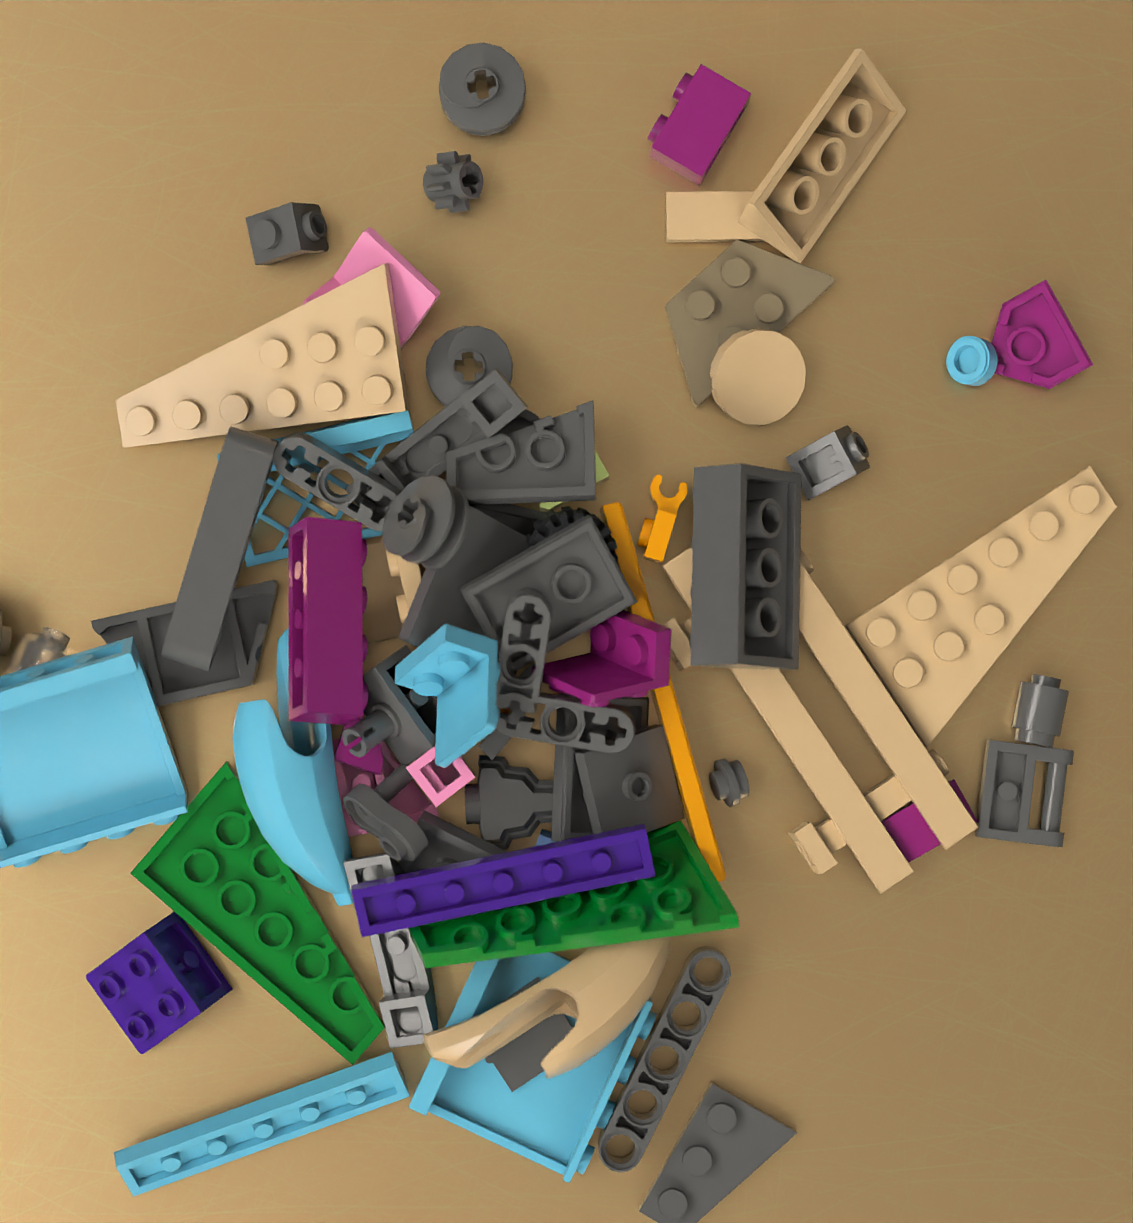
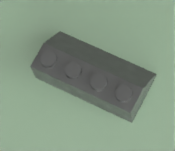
(745, 567)

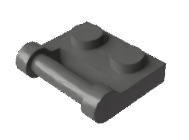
(1009, 788)

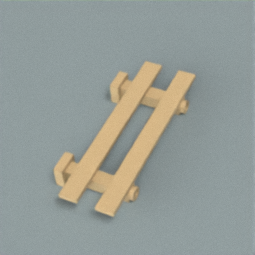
(852, 815)

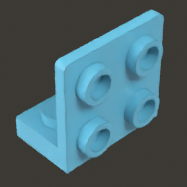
(464, 677)

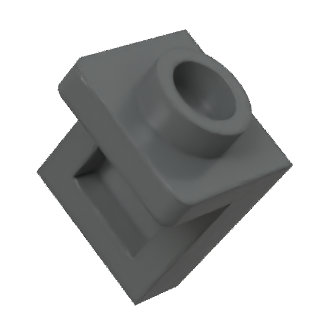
(287, 232)

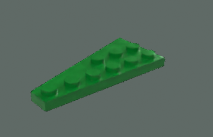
(674, 902)
(255, 911)

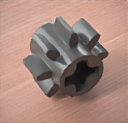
(453, 181)

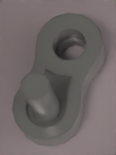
(395, 830)

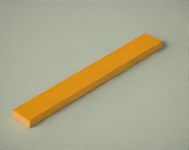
(666, 703)

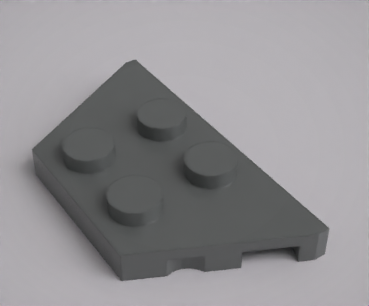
(236, 654)

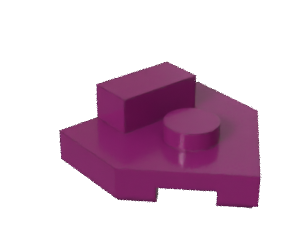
(1038, 340)

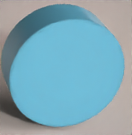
(971, 360)

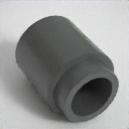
(1039, 710)

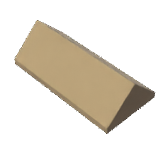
(824, 159)

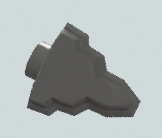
(507, 801)

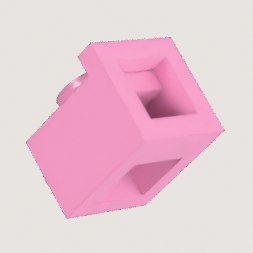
(438, 781)

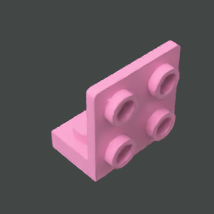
(411, 290)

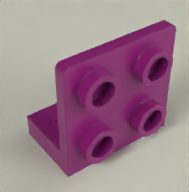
(624, 660)

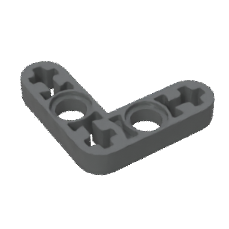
(528, 689)

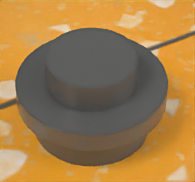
(729, 782)

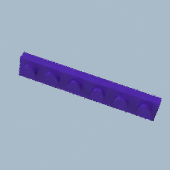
(503, 880)

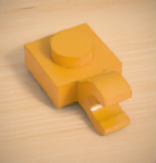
(657, 532)

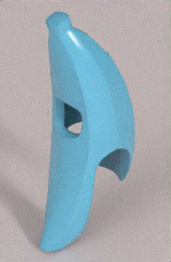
(293, 786)

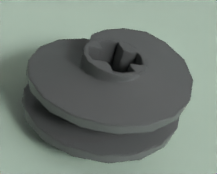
(459, 79)
(459, 344)
(427, 522)

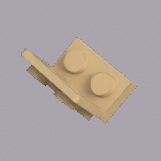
(390, 591)

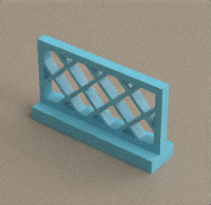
(344, 438)

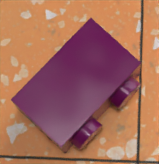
(698, 124)

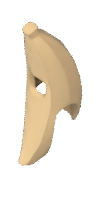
(598, 989)

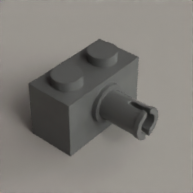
(394, 715)

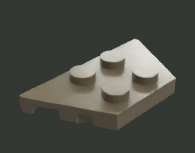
(733, 294)

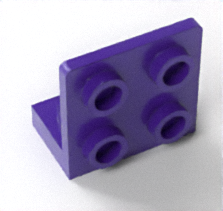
(158, 982)

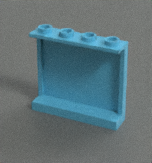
(82, 754)
(544, 1117)

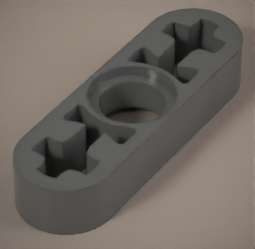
(314, 452)

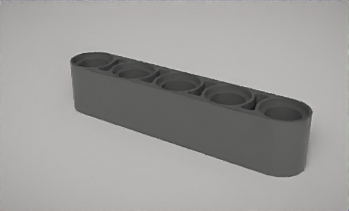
(219, 548)
(663, 1082)

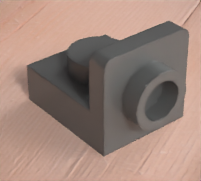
(830, 461)

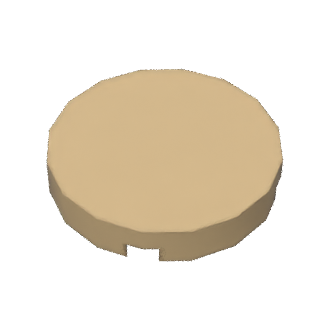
(757, 376)

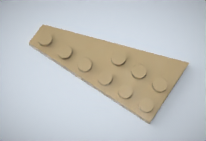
(306, 367)
(958, 618)

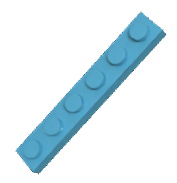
(261, 1124)

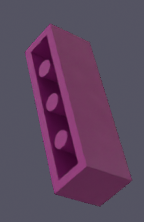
(326, 621)

